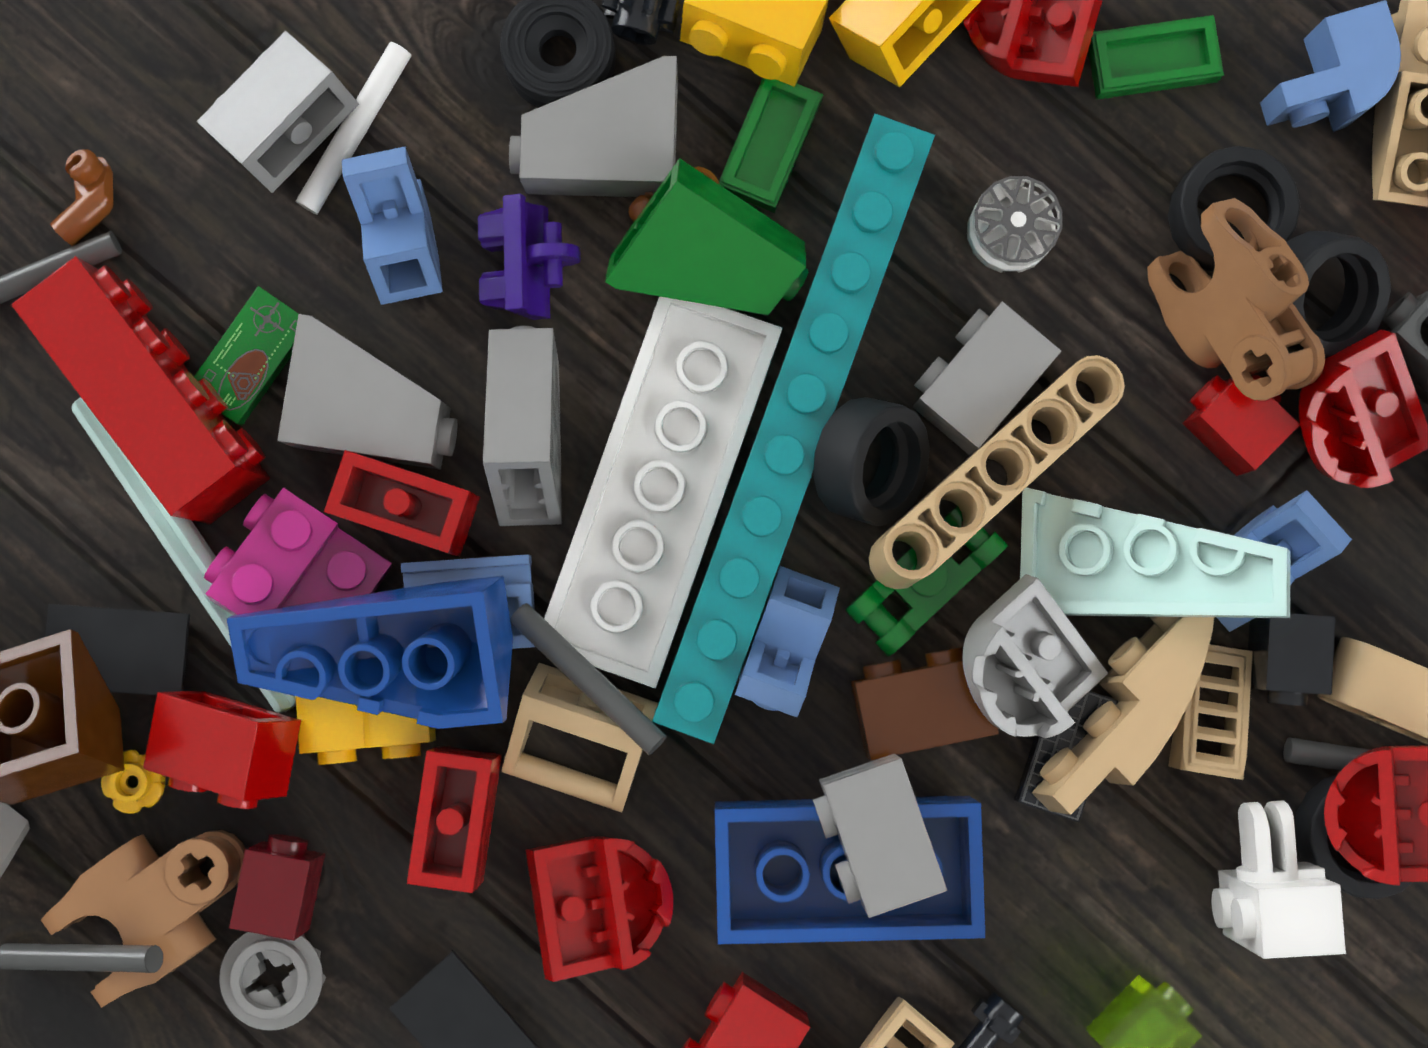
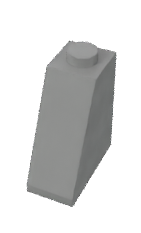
(602, 138)
(358, 404)
(523, 426)

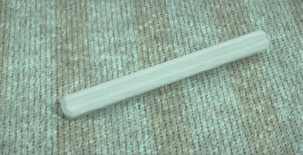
(176, 534)

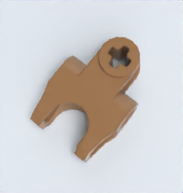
(1246, 307)
(153, 901)

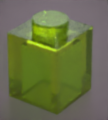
(1145, 1019)

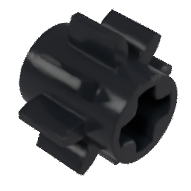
(641, 19)

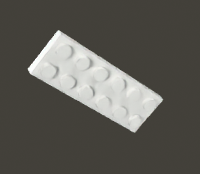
(660, 485)

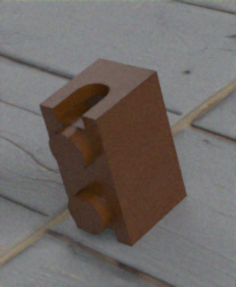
(917, 706)

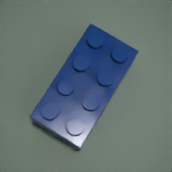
(784, 886)

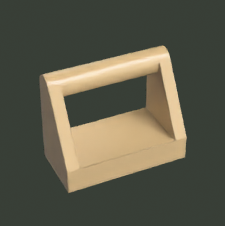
(561, 705)

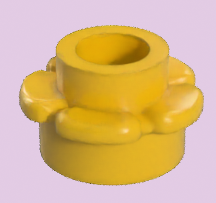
(129, 799)

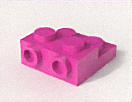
(291, 560)

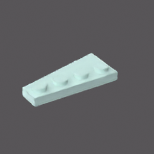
(1144, 566)

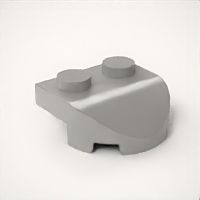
(1028, 663)

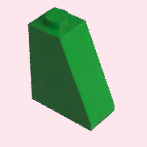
(707, 248)

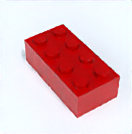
(143, 390)

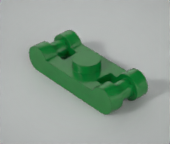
(926, 595)

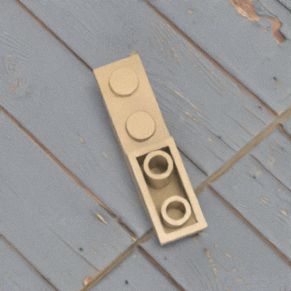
(1402, 116)
(1153, 688)

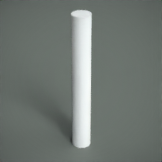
(353, 127)

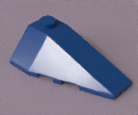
(405, 651)

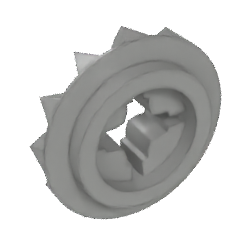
(265, 1006)

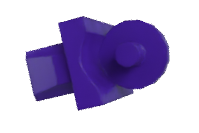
(531, 257)

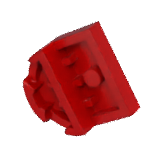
(1034, 37)
(1363, 413)
(1381, 814)
(597, 904)

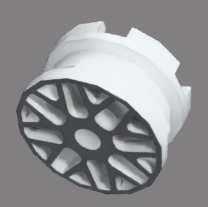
(1014, 224)

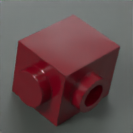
(277, 888)

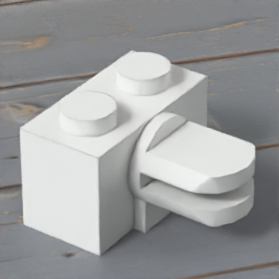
(1272, 899)

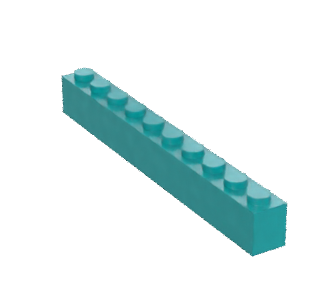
(791, 428)

